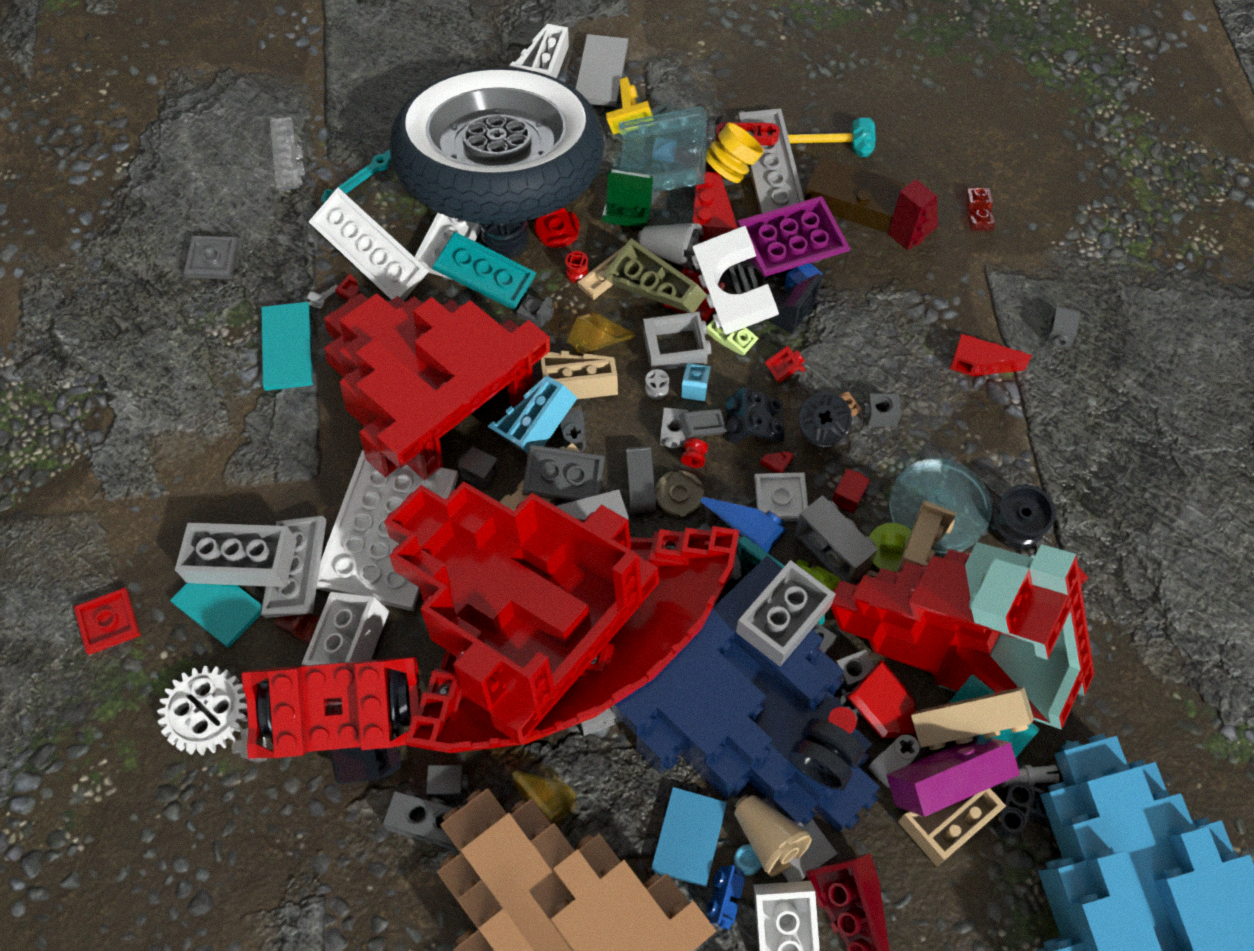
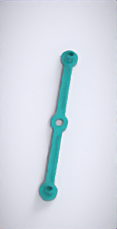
(362, 175)

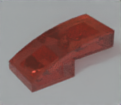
(298, 626)

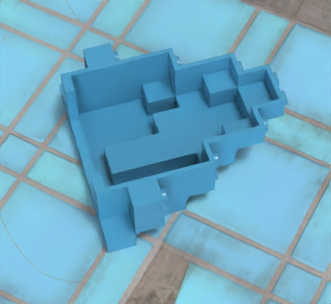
(1137, 863)

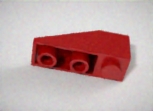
(981, 357)

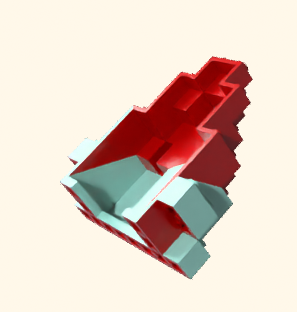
(985, 616)

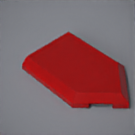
(885, 703)

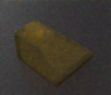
(596, 332)
(549, 795)

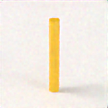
(820, 138)

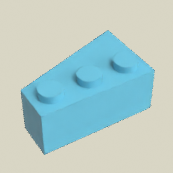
(535, 416)

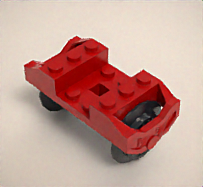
(363, 706)

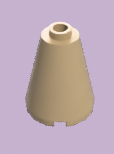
(771, 834)

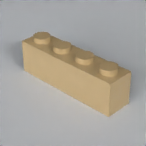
(973, 717)

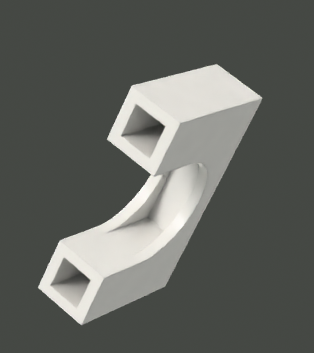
(732, 310)

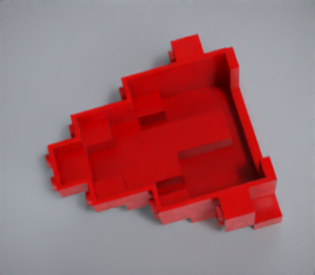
(423, 370)
(517, 593)

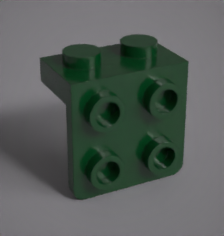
(628, 199)

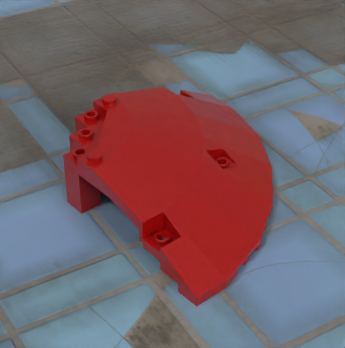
(653, 635)

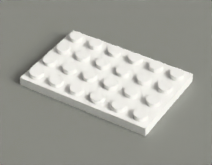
(359, 545)

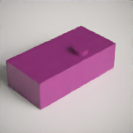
(952, 775)

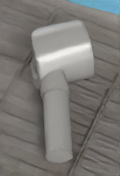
(318, 300)

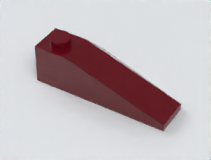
(852, 901)

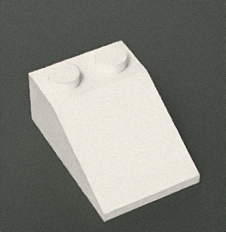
(786, 916)

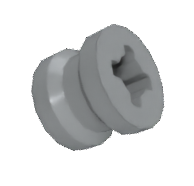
(661, 380)

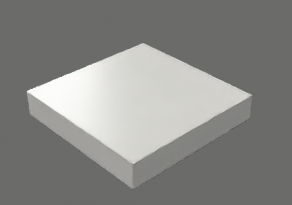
(781, 494)

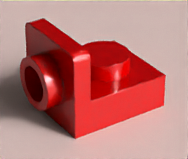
(785, 363)

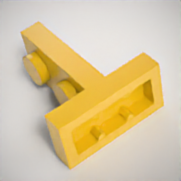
(631, 109)

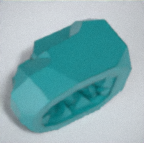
(863, 136)

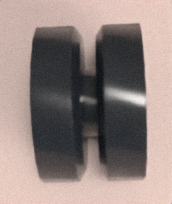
(1022, 516)
(826, 754)

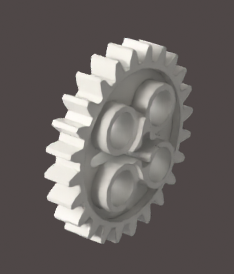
(184, 728)

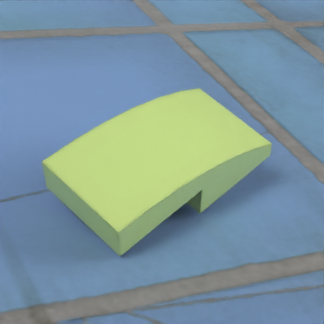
(737, 341)

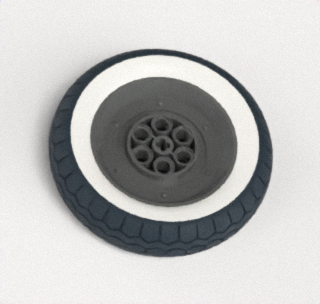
(496, 145)

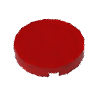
(557, 228)

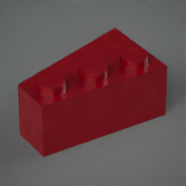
(914, 215)

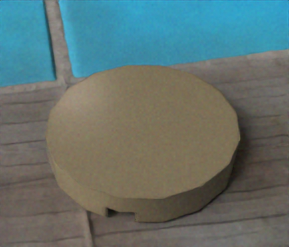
(679, 494)

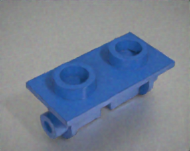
(727, 884)

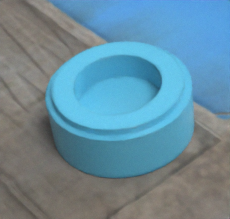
(746, 860)

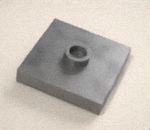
(211, 257)

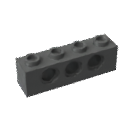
(400, 813)

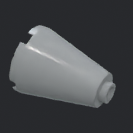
(672, 241)

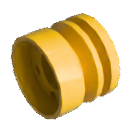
(733, 152)

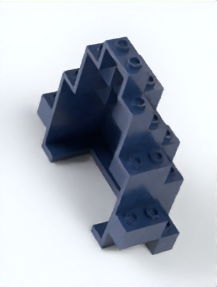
(742, 713)

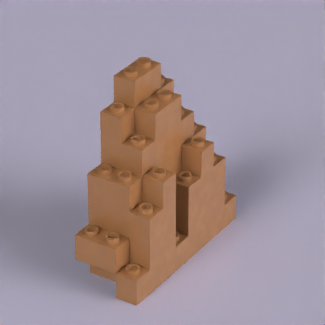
(539, 894)

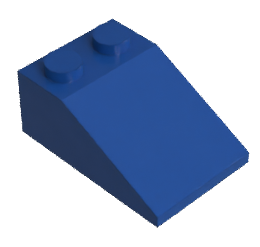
(759, 527)

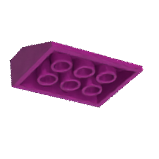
(794, 236)

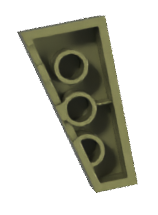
(651, 277)

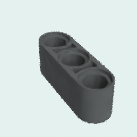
(640, 480)

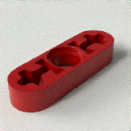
(763, 128)

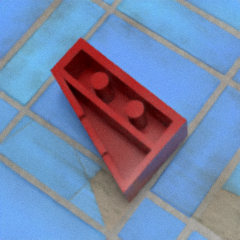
(713, 208)

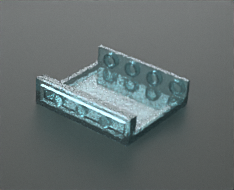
(667, 148)

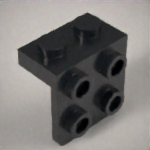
(754, 414)
(359, 765)

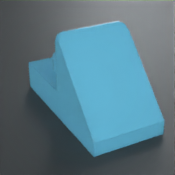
(695, 382)

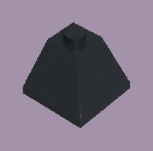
(796, 303)

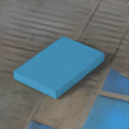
(689, 837)

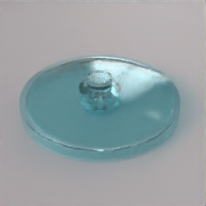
(948, 486)

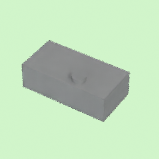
(236, 554)

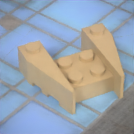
(928, 528)

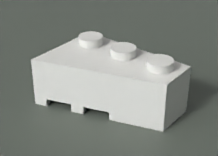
(545, 52)

